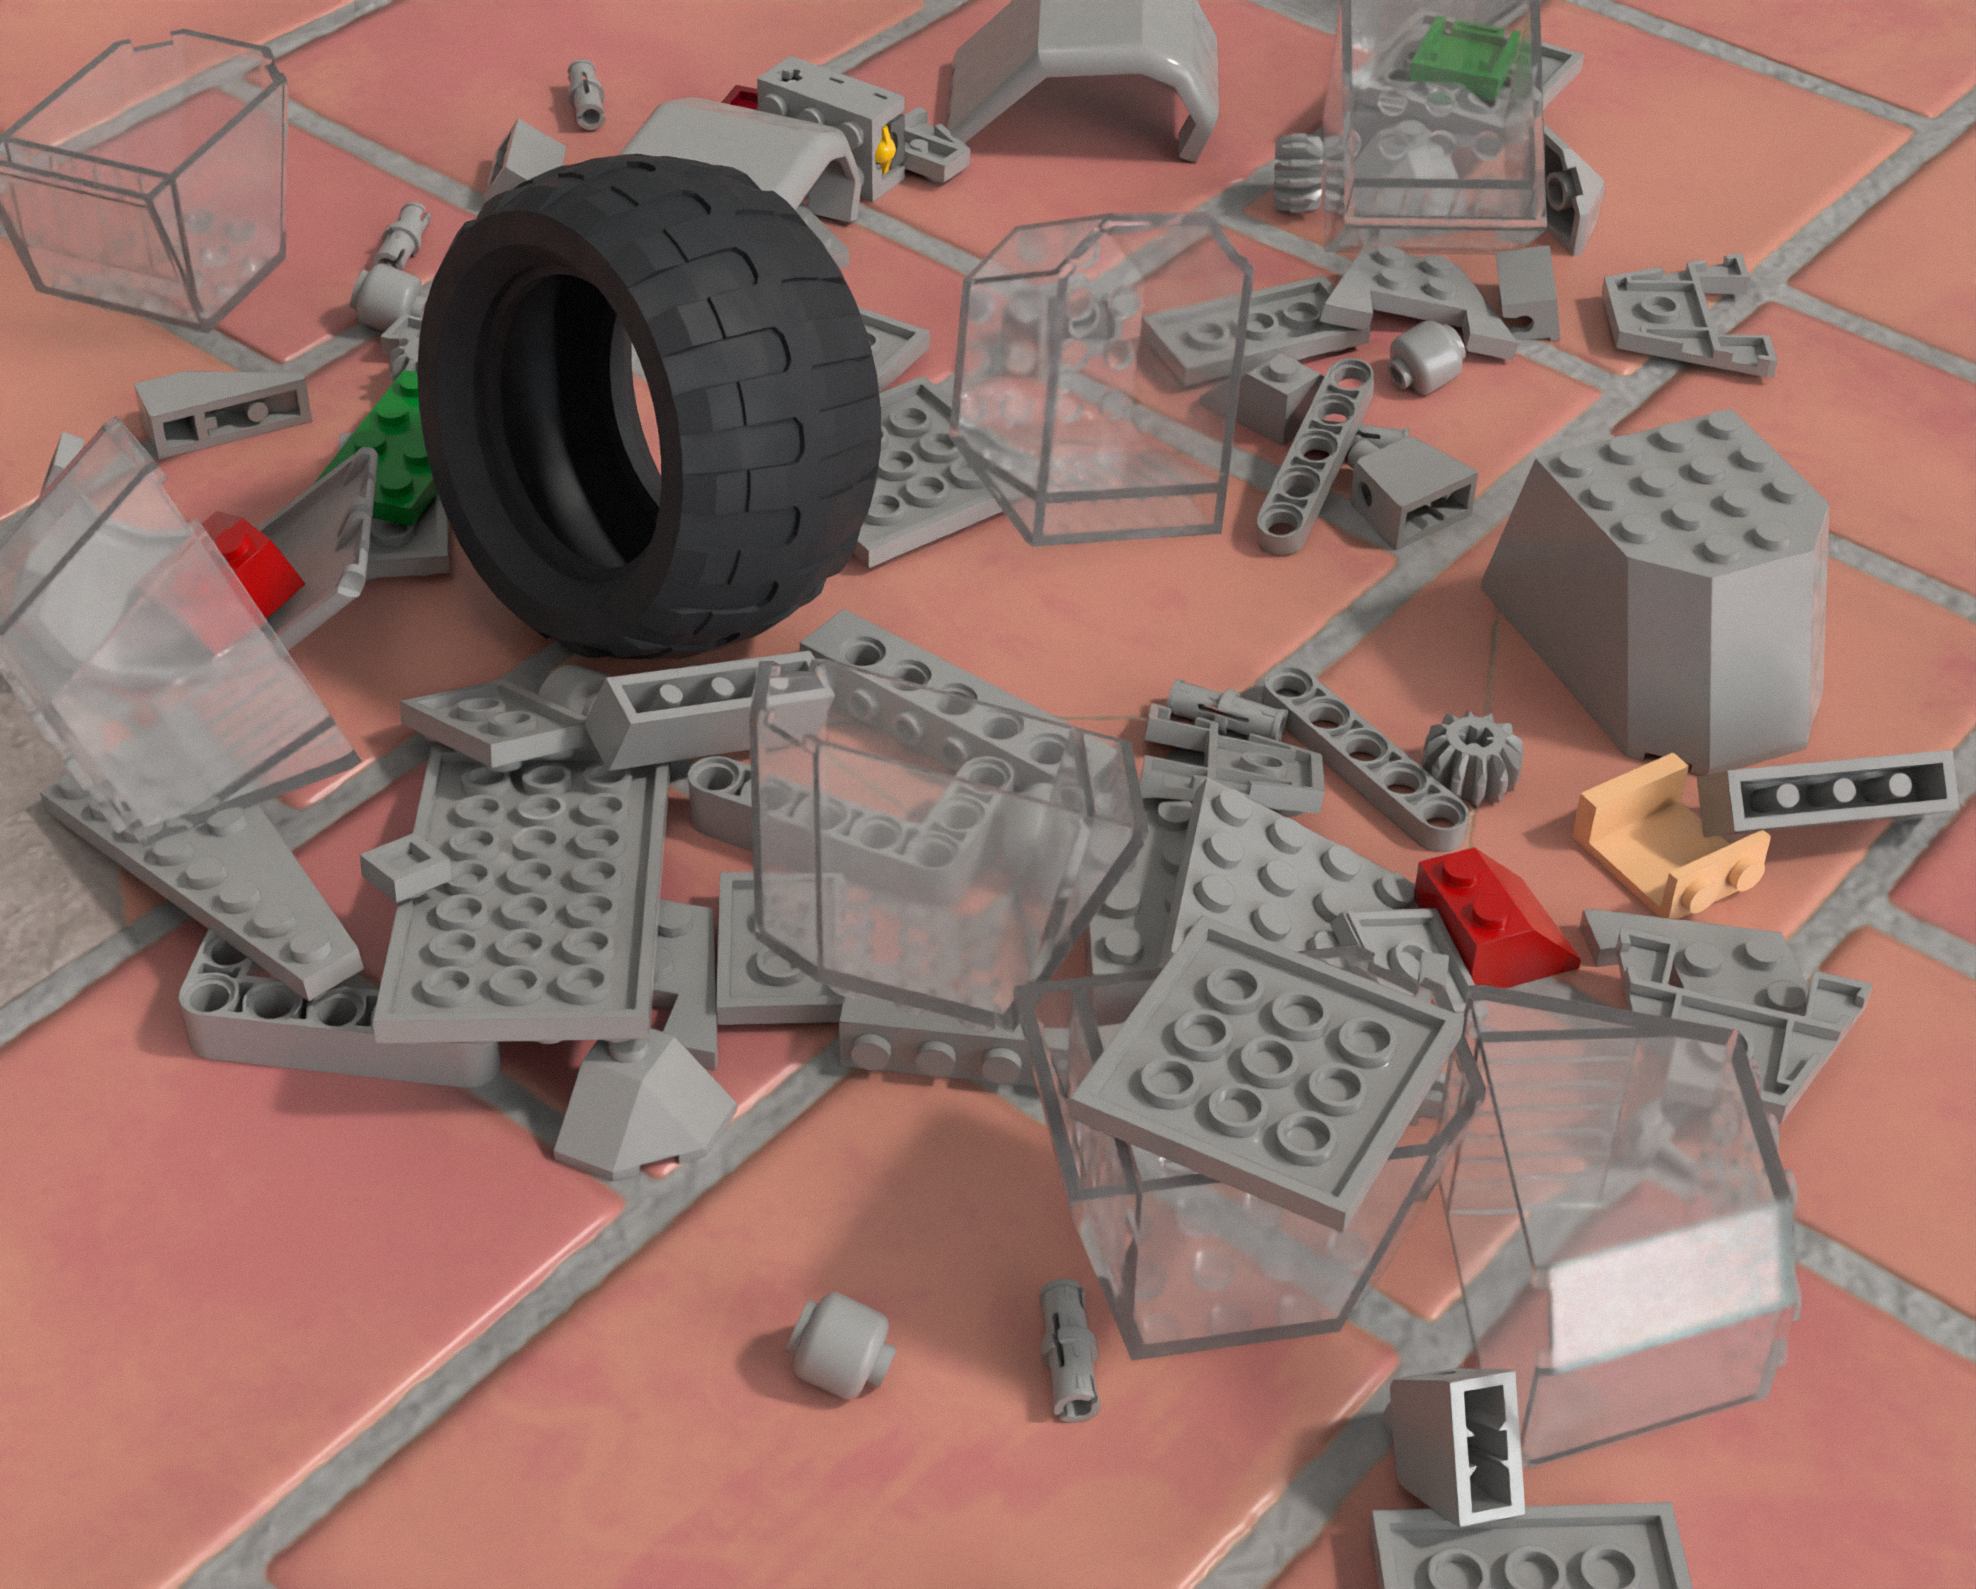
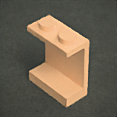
(1658, 843)

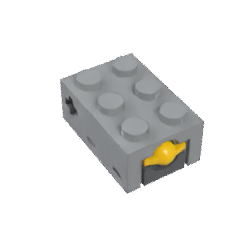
(861, 110)

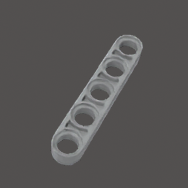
(1319, 474)
(1367, 777)

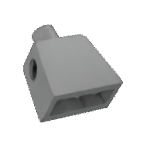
(1409, 489)
(1459, 1442)

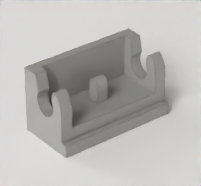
(1530, 291)

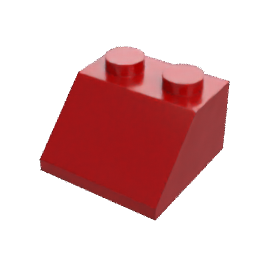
(1493, 919)

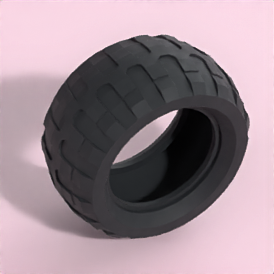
(752, 386)

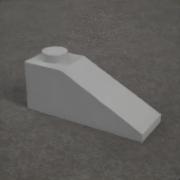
(216, 408)

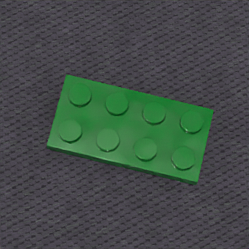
(403, 470)

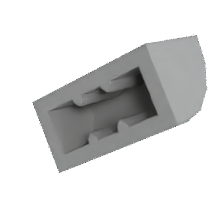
(521, 157)

